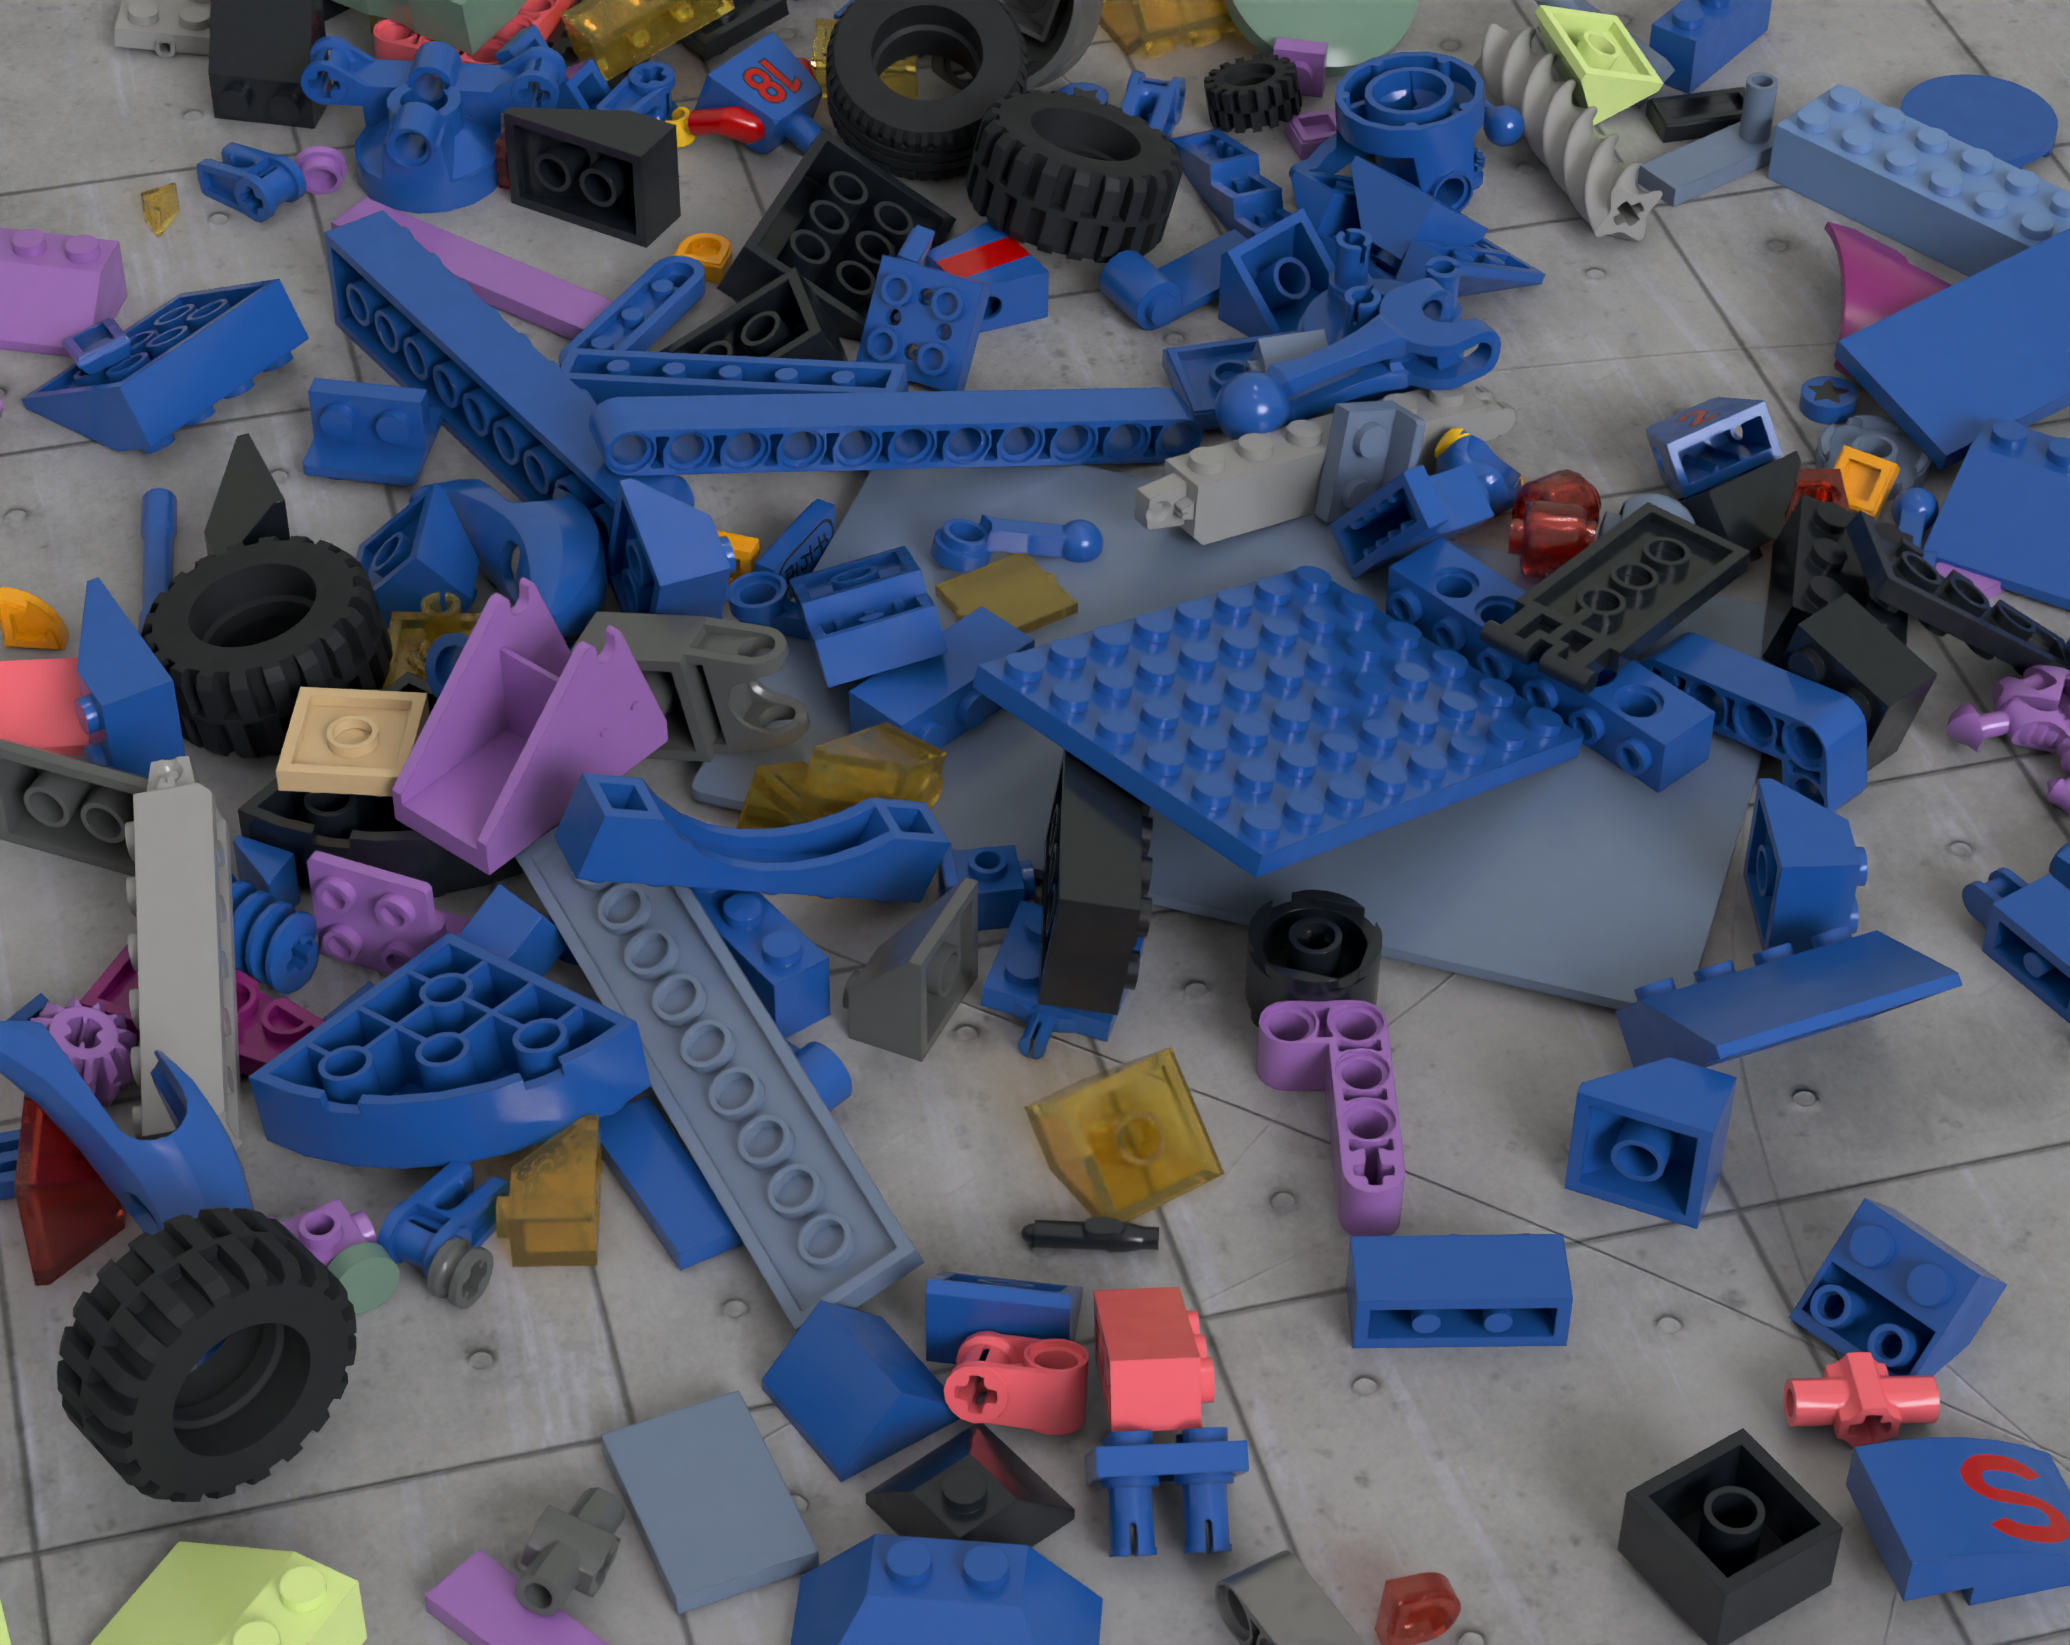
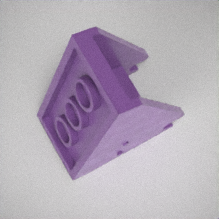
(521, 731)

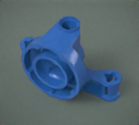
(426, 135)

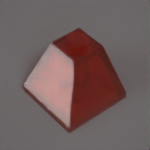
(60, 1199)

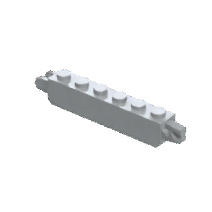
(1279, 472)
(182, 946)

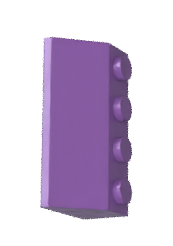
(55, 287)

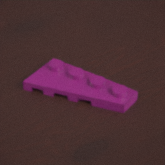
(264, 1024)

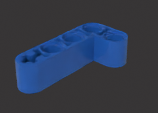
(1776, 712)

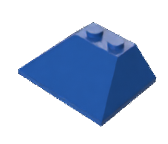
(1333, 208)
(943, 1595)

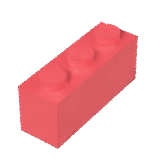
(1151, 1359)

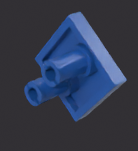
(1198, 1462)

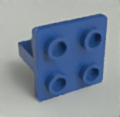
(370, 432)

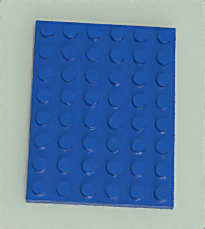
(1278, 717)

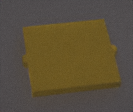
(1012, 590)

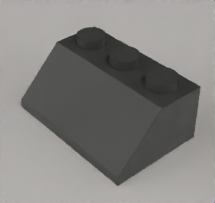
(67, 805)

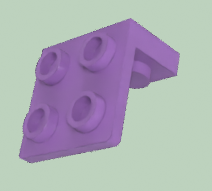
(374, 913)

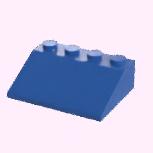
(178, 367)
(2010, 512)
(1778, 998)

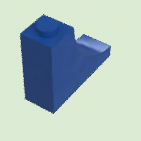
(1410, 515)

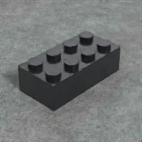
(1093, 891)

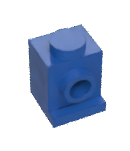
(1000, 879)

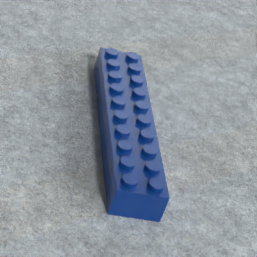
(484, 375)

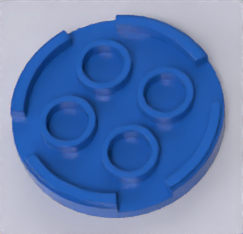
(1986, 115)

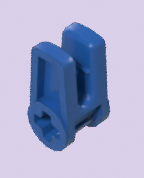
(644, 91)
(1155, 101)
(251, 180)
(440, 1211)

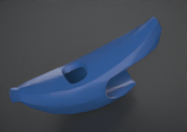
(556, 547)
(150, 1178)

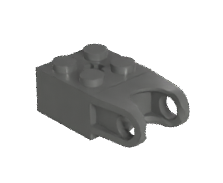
(708, 681)

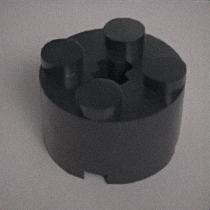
(1312, 951)

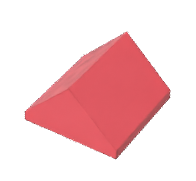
(40, 704)

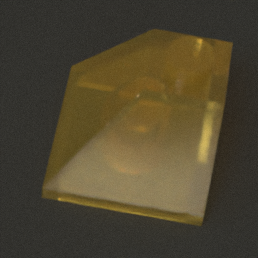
(1126, 1137)

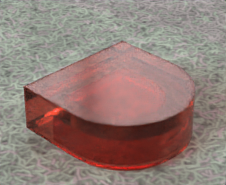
(1416, 1609)

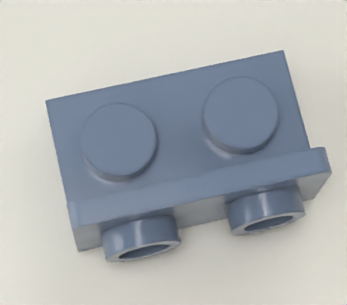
(1364, 452)

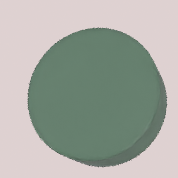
(366, 1274)

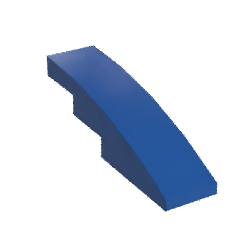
(1230, 181)

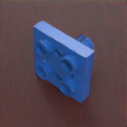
(942, 329)

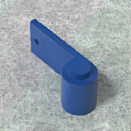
(1164, 294)

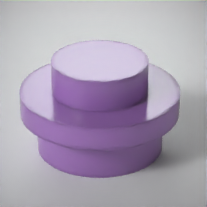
(322, 169)

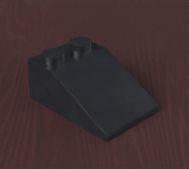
(260, 59)
(595, 169)
(773, 322)

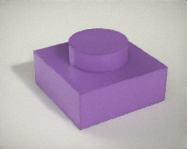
(1309, 60)

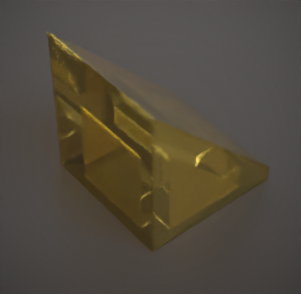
(160, 207)

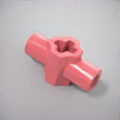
(1861, 1400)

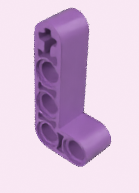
(1348, 1055)

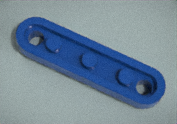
(645, 308)

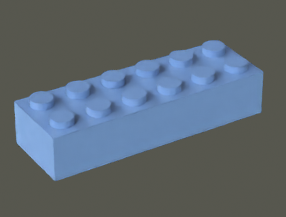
(1914, 182)

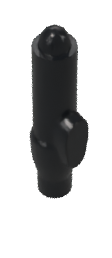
(1093, 1234)

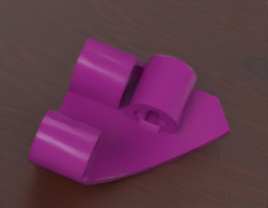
(1875, 281)

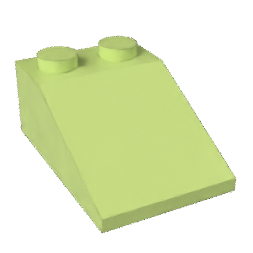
(239, 1599)

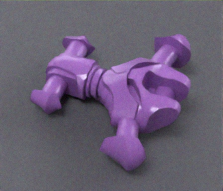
(2032, 715)

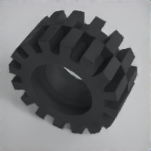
(1253, 93)

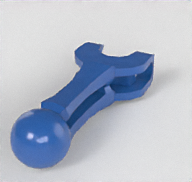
(1384, 355)

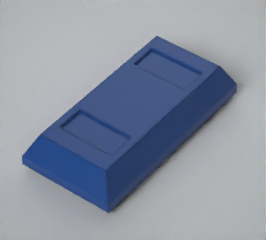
(98, 346)

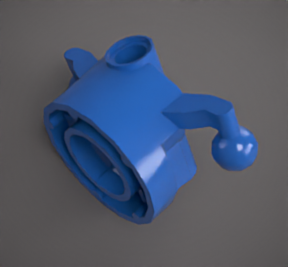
(1416, 121)

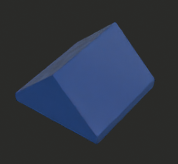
(1273, 277)
(973, 1303)
(855, 1389)

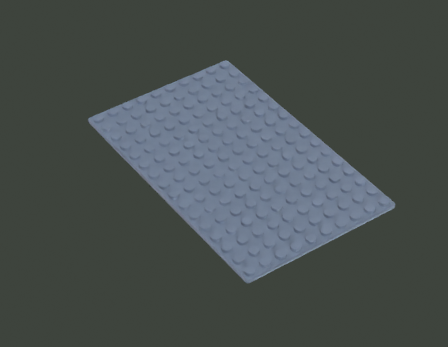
(1541, 884)

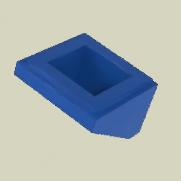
(267, 869)

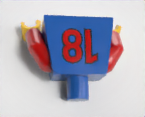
(757, 100)

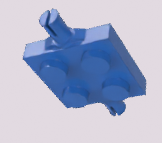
(1014, 988)

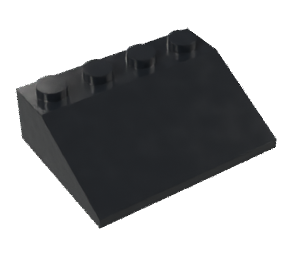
(834, 228)

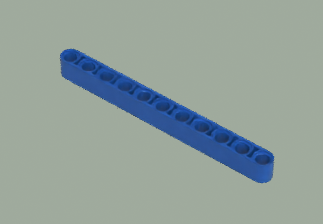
(891, 430)

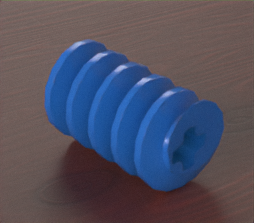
(272, 939)

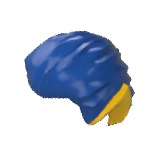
(1499, 478)

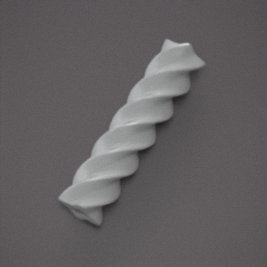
(1564, 135)

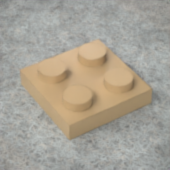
(350, 740)

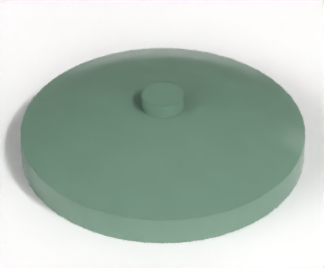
(1350, 27)

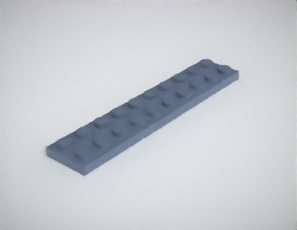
(730, 1087)

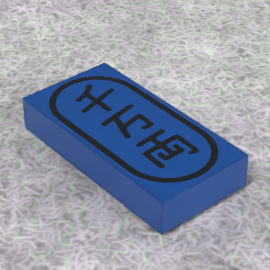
(801, 543)

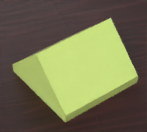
(1599, 56)

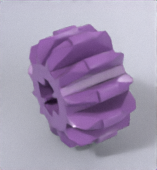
(94, 1045)

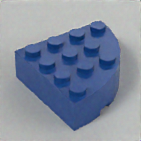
(449, 1066)

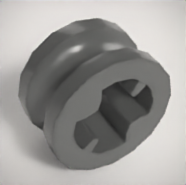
(460, 1272)

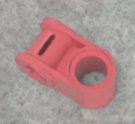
(1026, 1382)

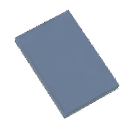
(709, 1502)

